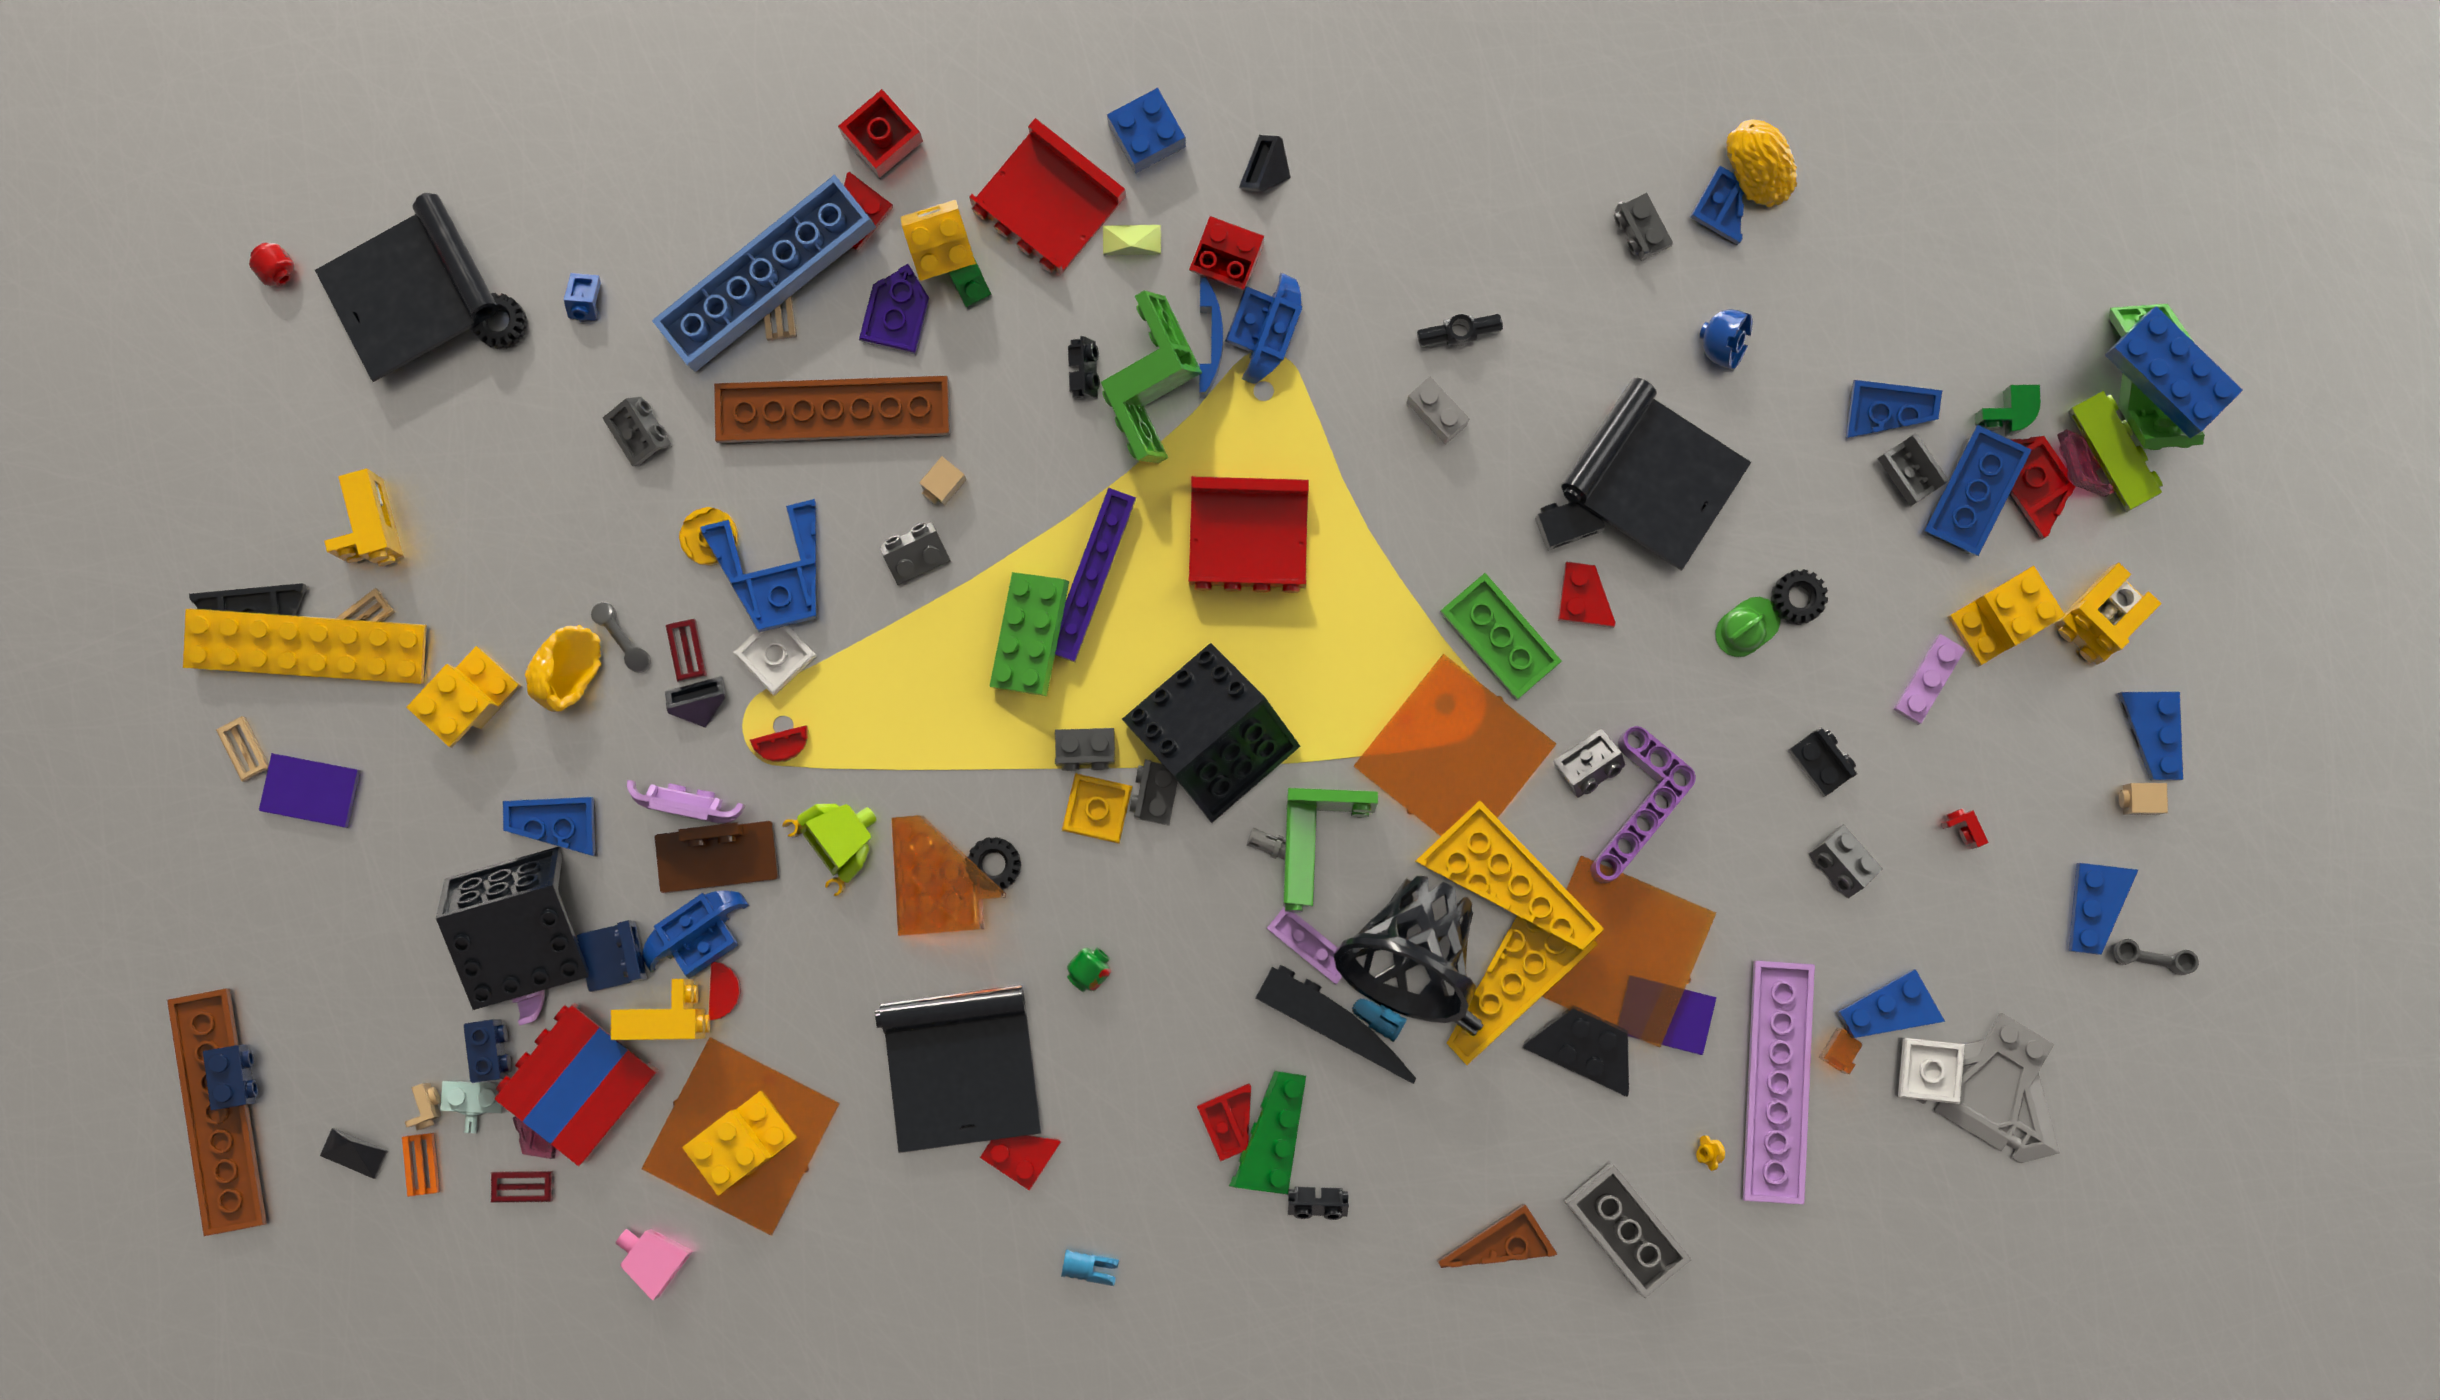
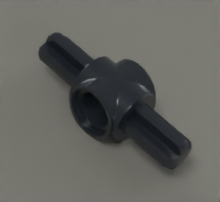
(1444, 332)

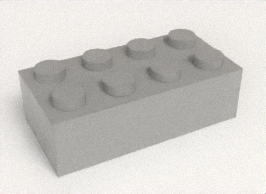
(1627, 1230)

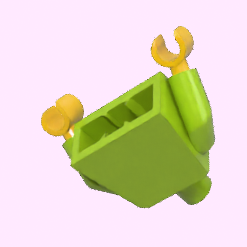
(836, 837)

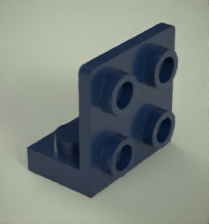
(612, 956)

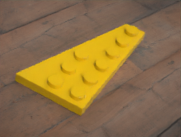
(1499, 868)
(1517, 977)

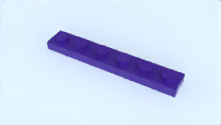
(1093, 572)

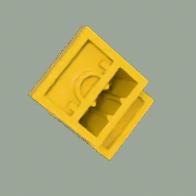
(2006, 616)
(463, 696)
(739, 1142)

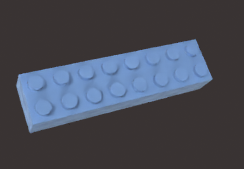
(764, 273)

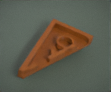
(1509, 1239)

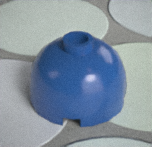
(1725, 337)

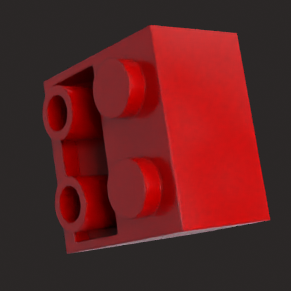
(1227, 253)

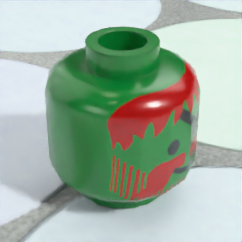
(1088, 969)

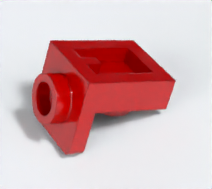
(1970, 830)

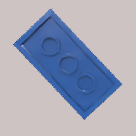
(1977, 490)

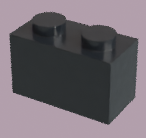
(1567, 524)

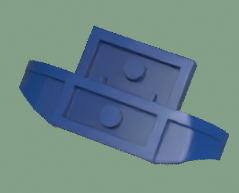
(1266, 326)
(695, 933)

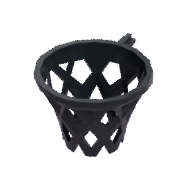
(1389, 933)

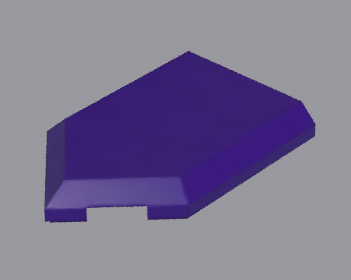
(895, 312)

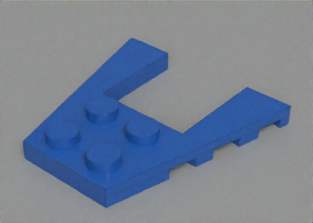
(779, 593)

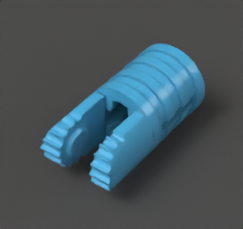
(1379, 1018)
(1081, 1267)

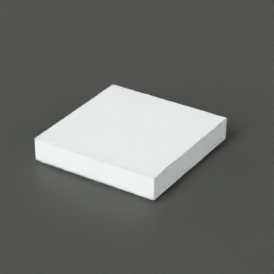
(775, 656)
(1931, 1070)

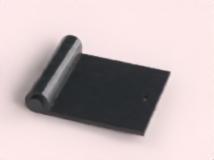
(408, 289)
(1653, 475)
(959, 1066)

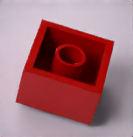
(880, 133)

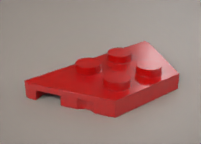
(2041, 485)

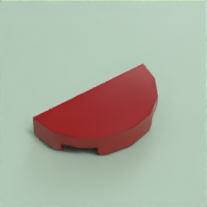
(781, 745)
(724, 991)

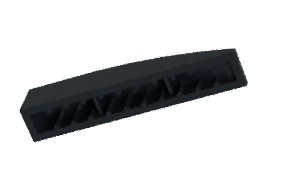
(1317, 1011)

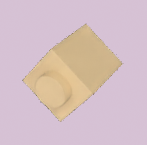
(942, 482)
(2144, 799)

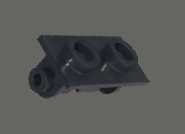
(1083, 354)
(1331, 1205)

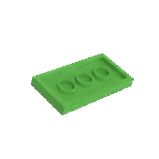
(1029, 634)
(1500, 636)

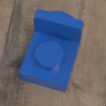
(582, 296)

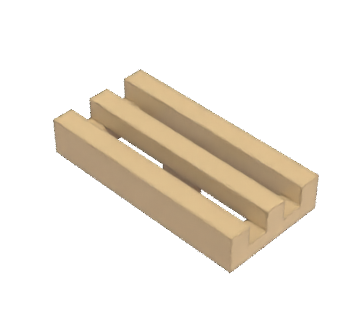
(779, 322)
(382, 603)
(254, 770)

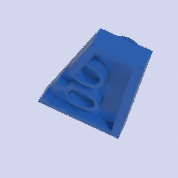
(2158, 731)
(553, 821)

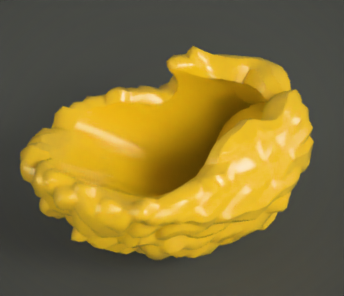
(1762, 162)
(563, 667)

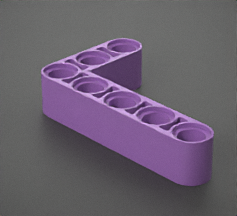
(1648, 808)

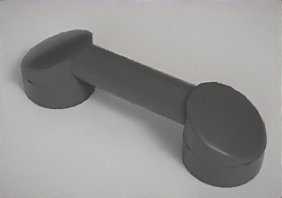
(635, 658)
(2180, 963)

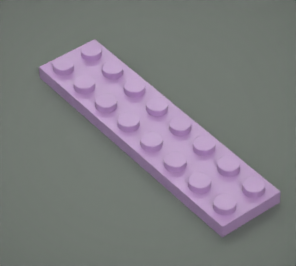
(1778, 1082)

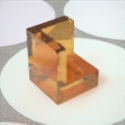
(1841, 1051)

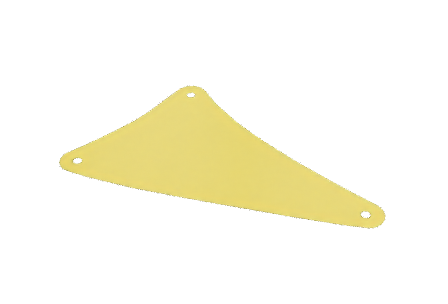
(1324, 657)

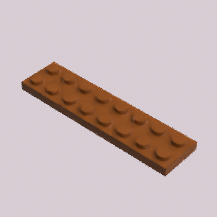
(831, 409)
(219, 1138)

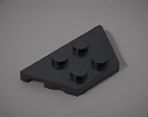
(265, 600)
(1586, 1047)

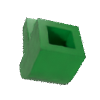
(970, 284)
(2019, 410)

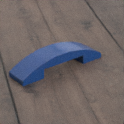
(1210, 304)

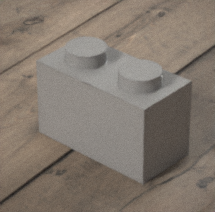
(1437, 410)

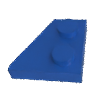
(1721, 206)

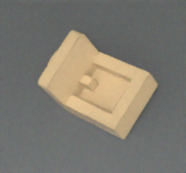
(427, 1102)

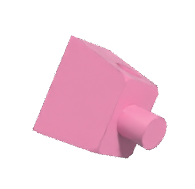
(652, 1260)

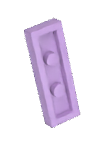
(1929, 679)
(1306, 943)

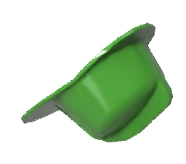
(1747, 627)

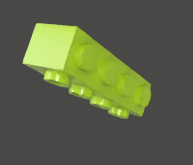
(2115, 450)

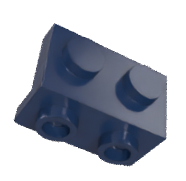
(487, 1050)
(230, 1077)

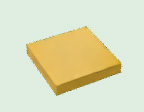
(1097, 808)

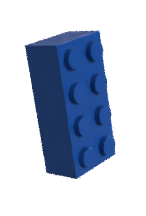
(2173, 372)

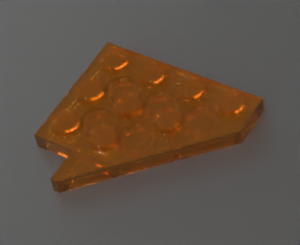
(935, 881)

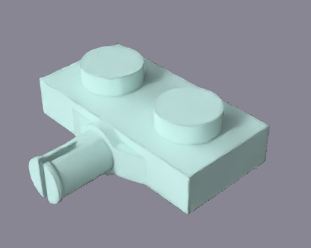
(470, 1100)

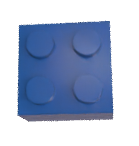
(1146, 130)

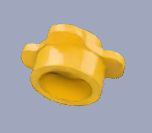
(1710, 1152)

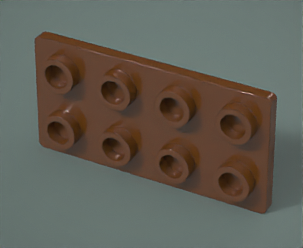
(716, 856)

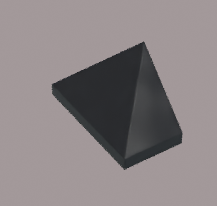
(1266, 165)
(696, 701)
(353, 1153)

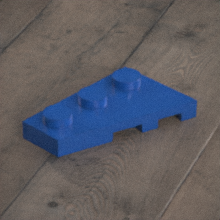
(1889, 406)
(2097, 904)
(1892, 1007)

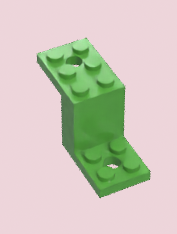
(1150, 378)
(2147, 421)

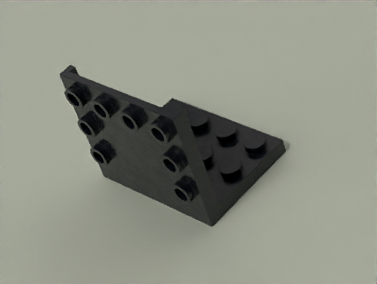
(1212, 731)
(510, 929)

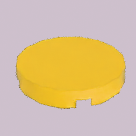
(693, 541)

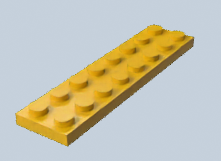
(304, 646)

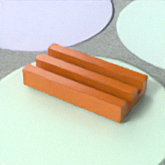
(409, 1166)

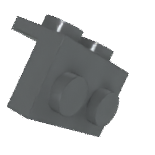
(1913, 469)
(914, 552)
(1846, 861)

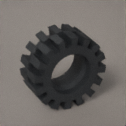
(511, 332)
(1811, 584)
(1009, 853)

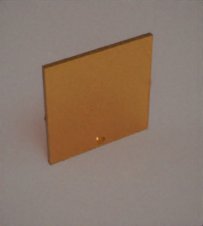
(1453, 748)
(1640, 955)
(722, 1083)

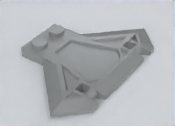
(2005, 1091)

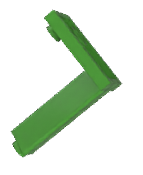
(1301, 836)

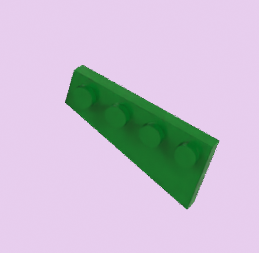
(1271, 1148)

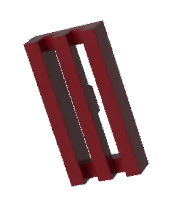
(691, 675)
(547, 1186)

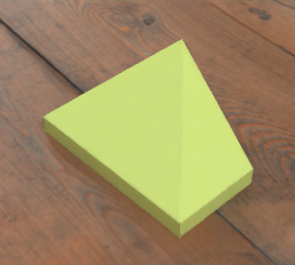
(1132, 240)

